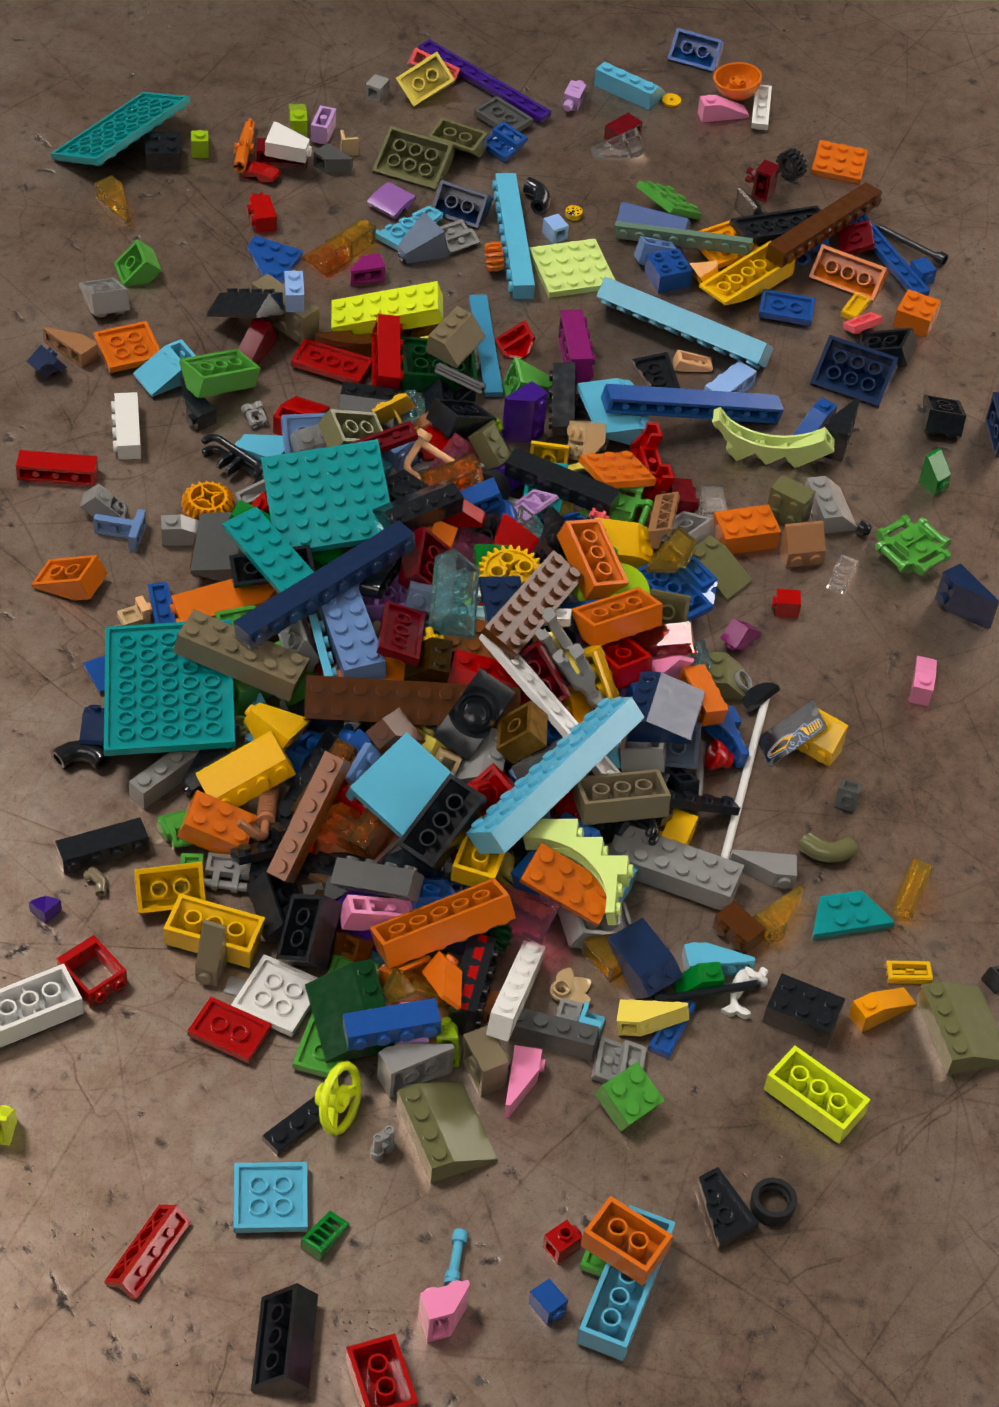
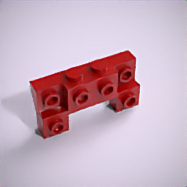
(646, 451)

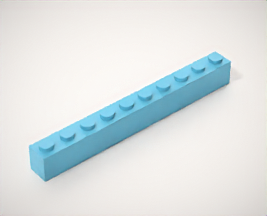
(513, 236)

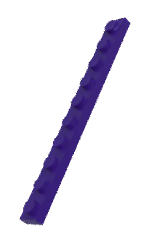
(489, 83)

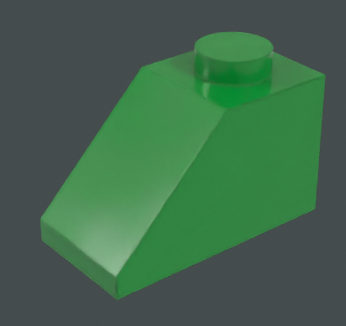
(935, 472)
(700, 977)

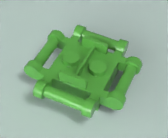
(629, 506)
(914, 546)

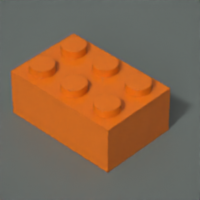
(747, 529)
(212, 824)
(626, 1240)

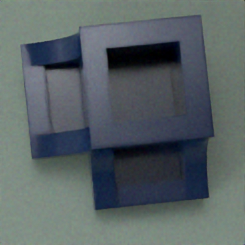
(45, 361)

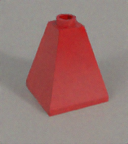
(513, 533)

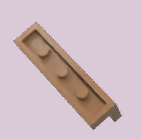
(658, 517)

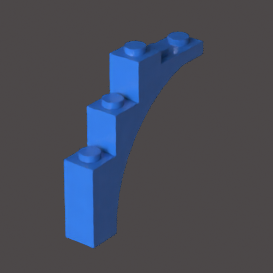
(726, 732)

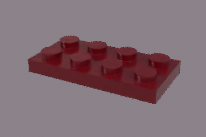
(401, 633)

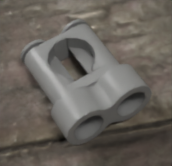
(252, 410)
(383, 1143)

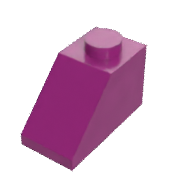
(367, 270)
(739, 634)

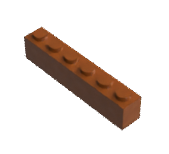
(309, 817)

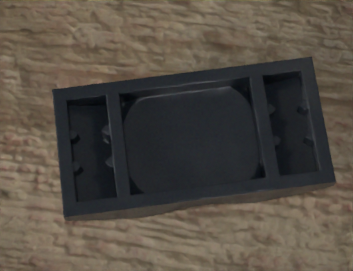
(474, 714)

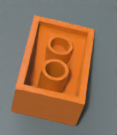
(71, 577)

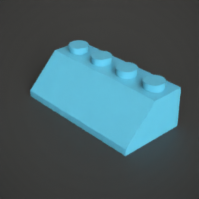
(627, 86)

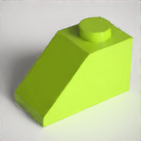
(199, 144)

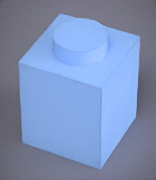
(555, 228)

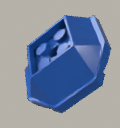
(692, 581)

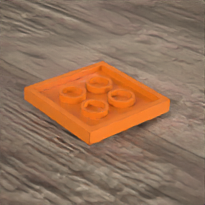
(839, 162)
(126, 346)
(617, 469)

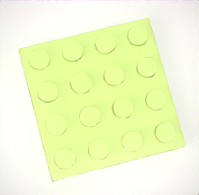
(570, 267)

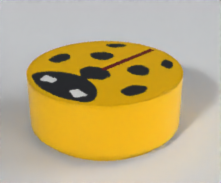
(573, 212)

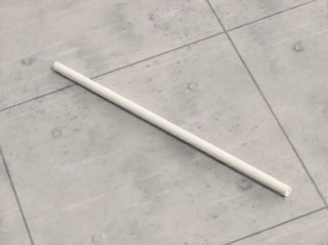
(745, 779)

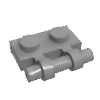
(223, 865)

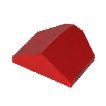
(516, 341)

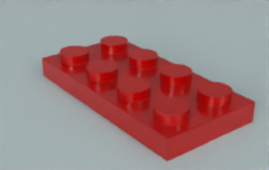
(331, 362)

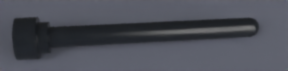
(939, 258)
(706, 992)

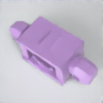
(574, 95)

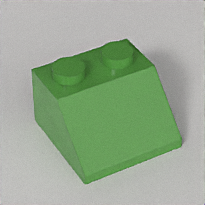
(137, 265)

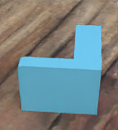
(591, 1018)

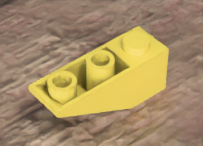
(646, 1017)

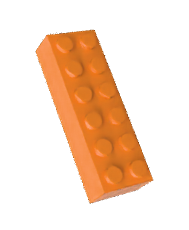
(442, 923)

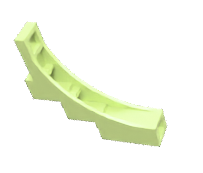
(769, 448)
(568, 839)

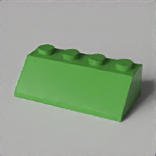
(219, 373)

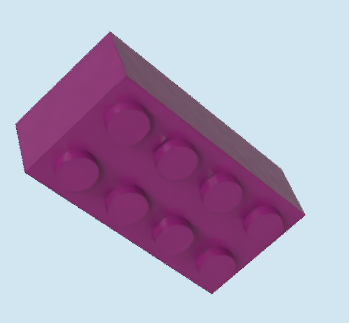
(575, 343)

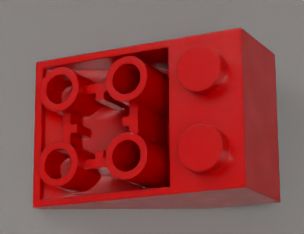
(296, 405)

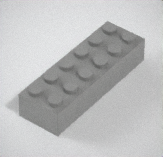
(680, 868)

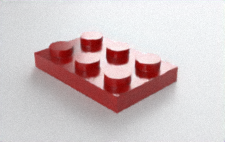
(229, 1029)

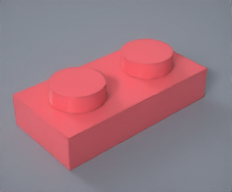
(862, 322)

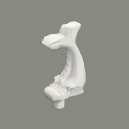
(743, 975)

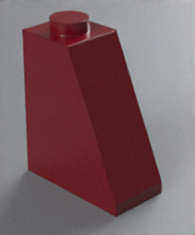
(258, 340)

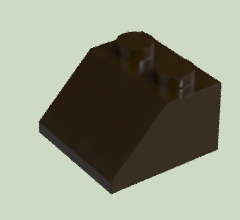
(433, 662)

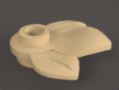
(573, 987)

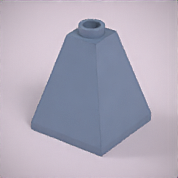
(423, 242)

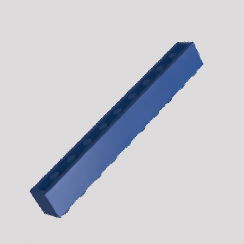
(690, 403)

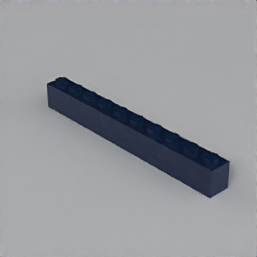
(324, 585)

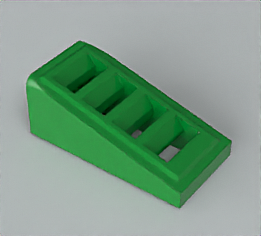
(320, 1251)

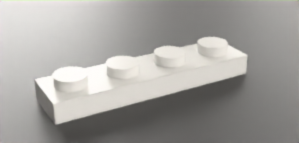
(761, 108)

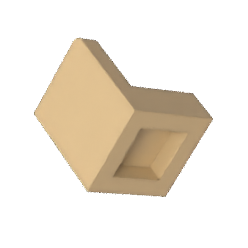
(349, 145)

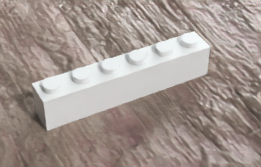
(515, 991)

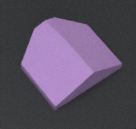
(536, 501)

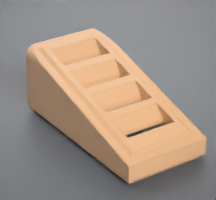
(691, 362)

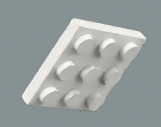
(276, 995)

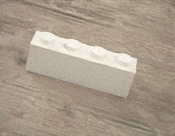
(127, 426)

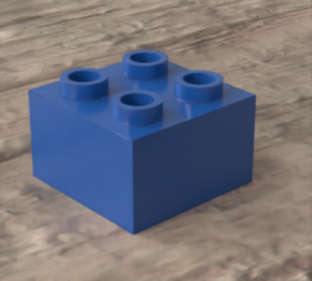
(668, 270)

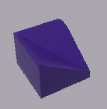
(45, 907)

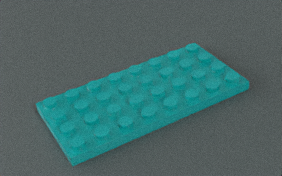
(120, 128)

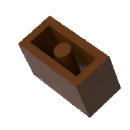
(739, 928)

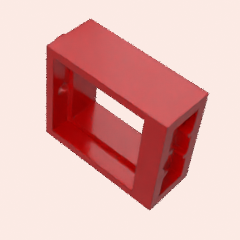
(82, 954)

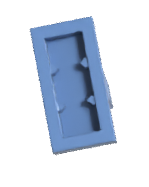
(122, 527)

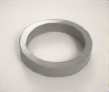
(739, 682)

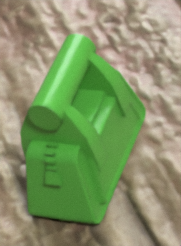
(169, 826)

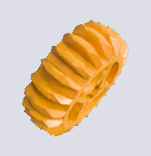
(206, 498)

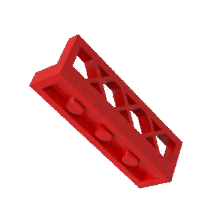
(149, 1251)

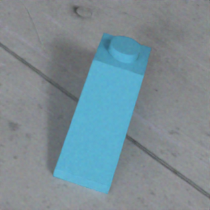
(730, 960)

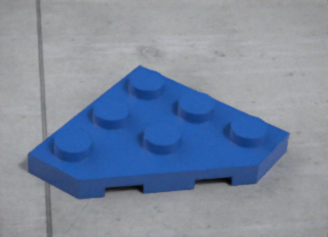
(273, 257)

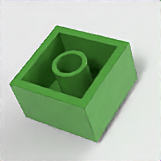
(629, 1096)

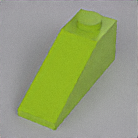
(298, 118)

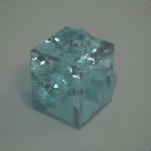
(418, 401)

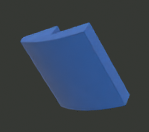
(505, 142)

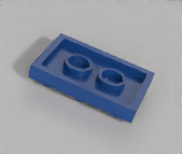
(786, 307)

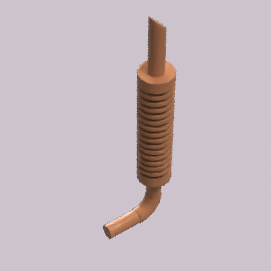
(265, 815)

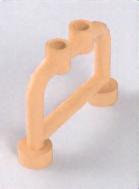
(423, 441)

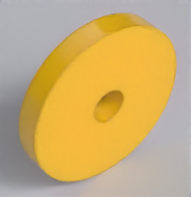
(671, 100)

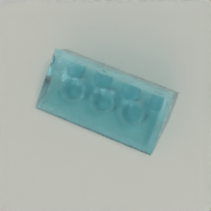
(454, 595)

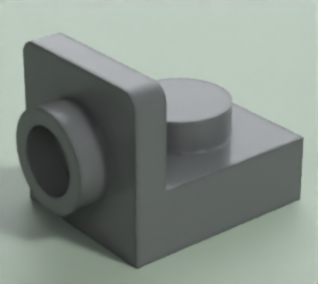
(848, 795)

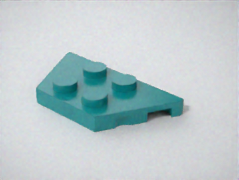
(848, 914)

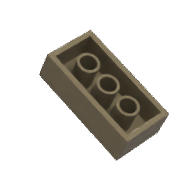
(294, 324)
(621, 797)

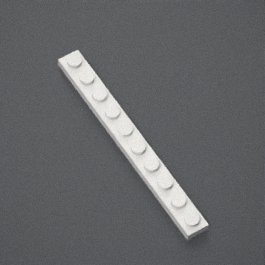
(542, 697)

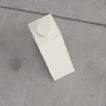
(287, 144)

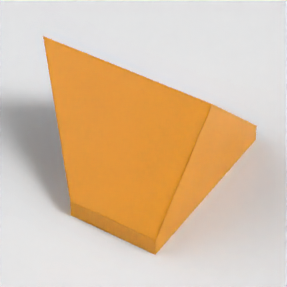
(704, 270)

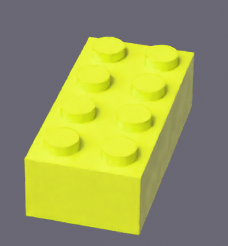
(816, 1094)

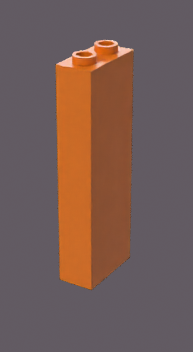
(217, 598)

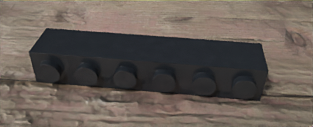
(561, 481)

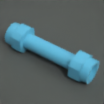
(459, 1241)

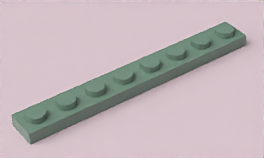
(685, 238)

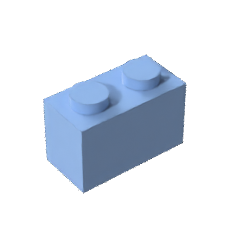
(294, 291)

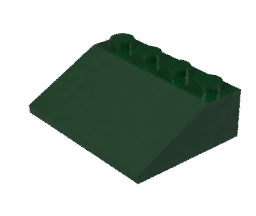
(420, 366)
(341, 992)

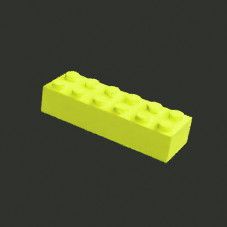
(415, 304)

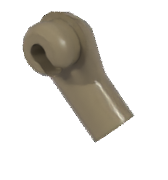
(95, 875)

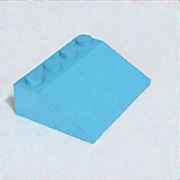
(619, 427)

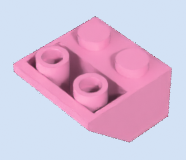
(442, 1309)

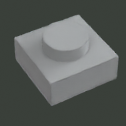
(569, 1009)

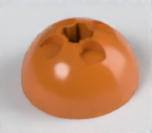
(737, 80)

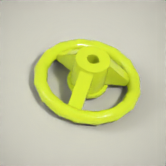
(335, 1099)

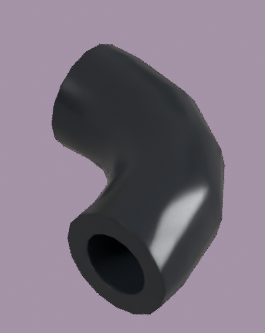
(540, 194)
(75, 752)

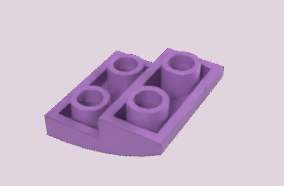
(391, 200)

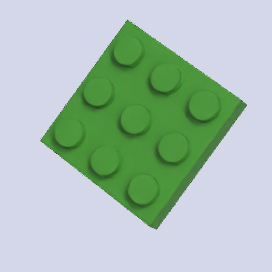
(669, 200)

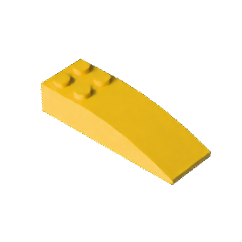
(746, 278)

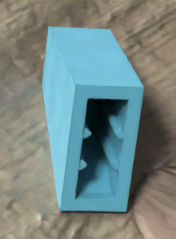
(261, 445)

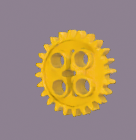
(505, 561)

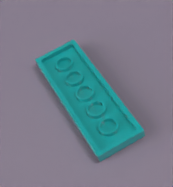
(267, 549)

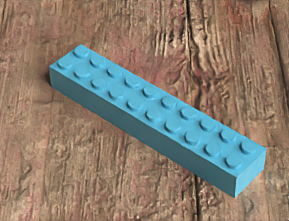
(682, 321)
(554, 775)

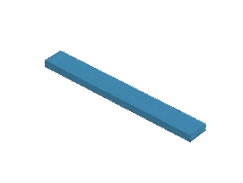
(486, 349)

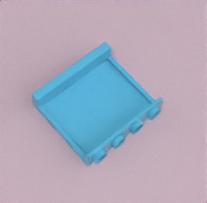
(399, 784)

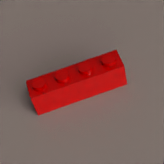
(57, 468)

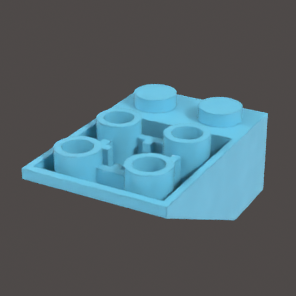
(163, 369)

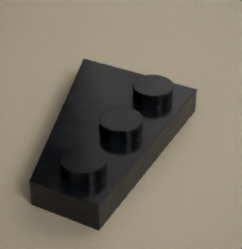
(725, 1208)

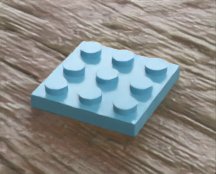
(270, 1197)

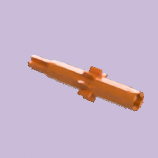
(244, 147)

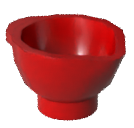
(718, 756)

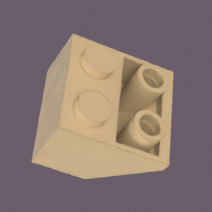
(585, 437)

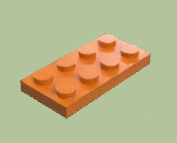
(565, 883)

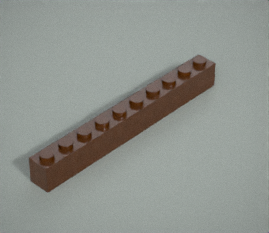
(823, 225)

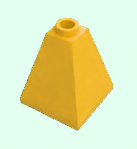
(285, 725)

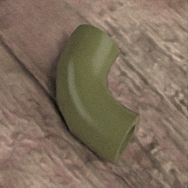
(828, 851)

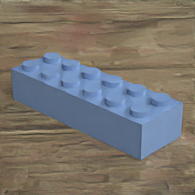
(352, 636)

